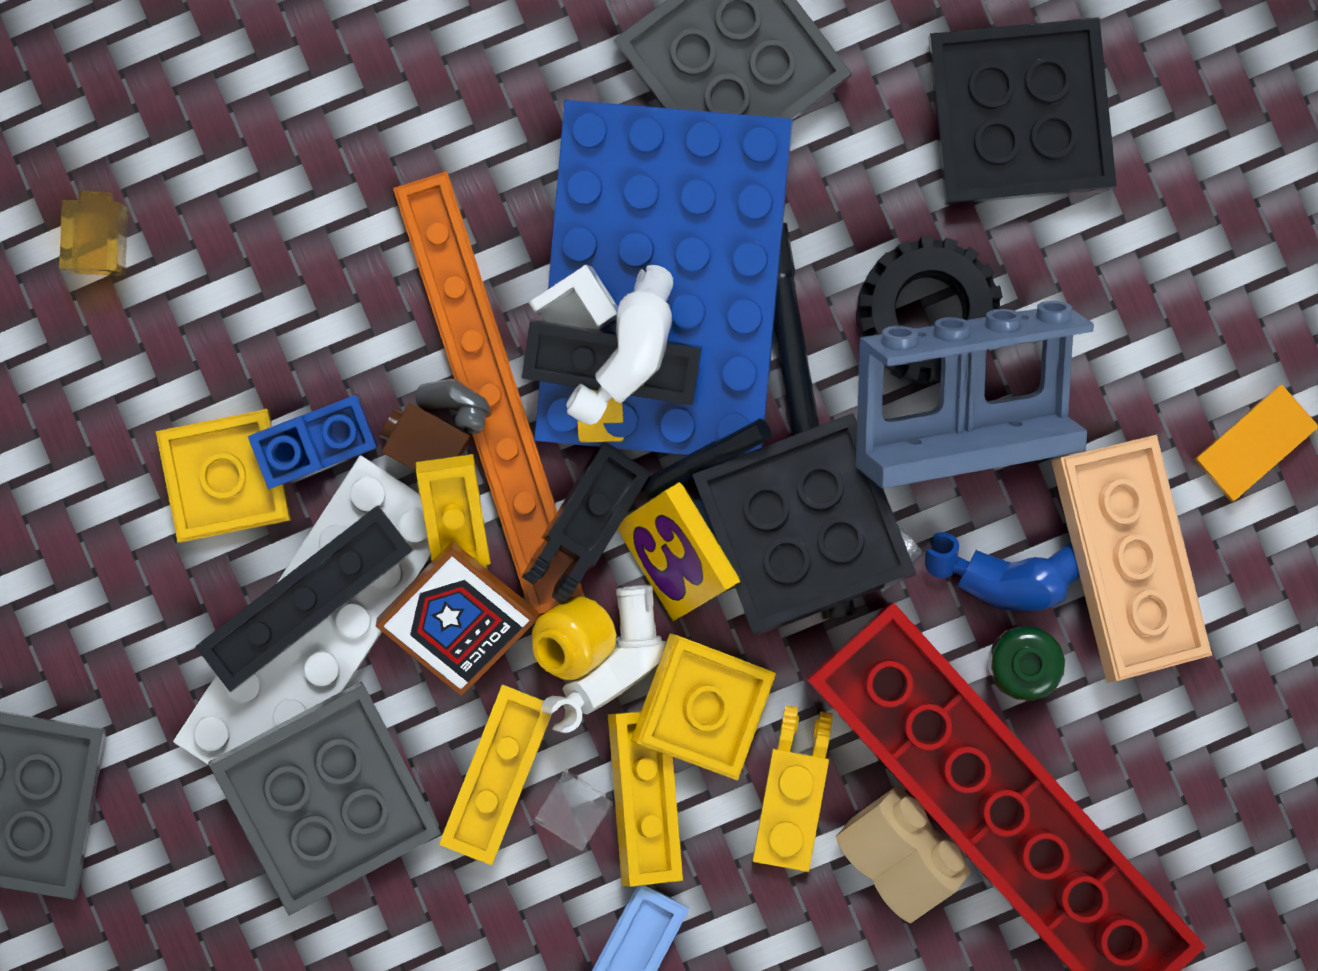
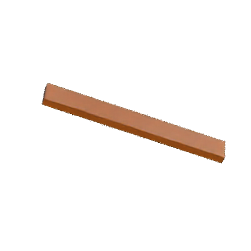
(482, 365)

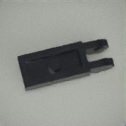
(588, 517)

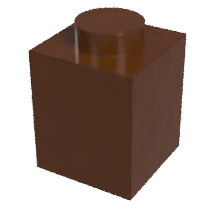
(420, 437)

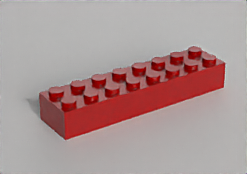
(999, 802)

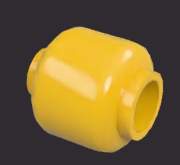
(573, 638)

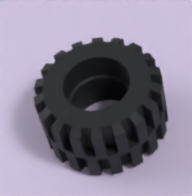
(918, 260)

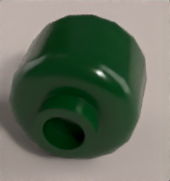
(1026, 663)

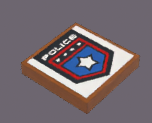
(456, 618)

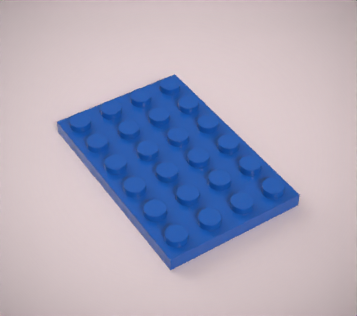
(710, 209)

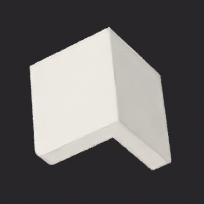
(577, 301)

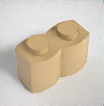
(903, 854)

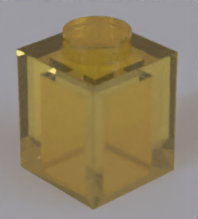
(93, 235)

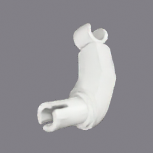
(641, 344)
(629, 663)

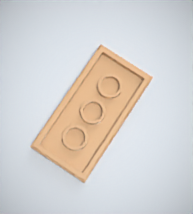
(1131, 558)

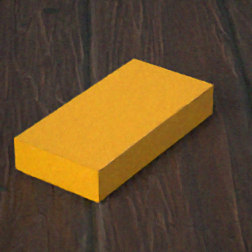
(1256, 443)

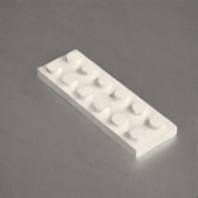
(334, 650)

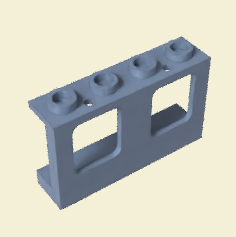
(964, 428)

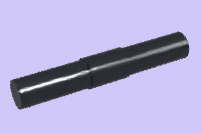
(709, 456)

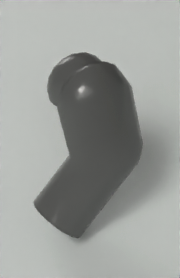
(453, 394)

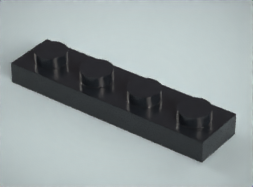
(304, 598)

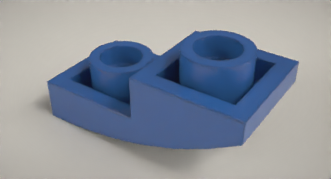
(313, 441)

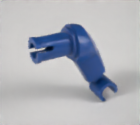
(1015, 586)

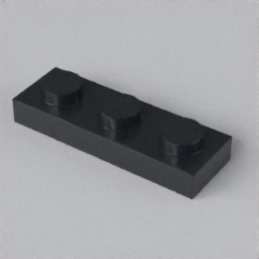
(575, 355)

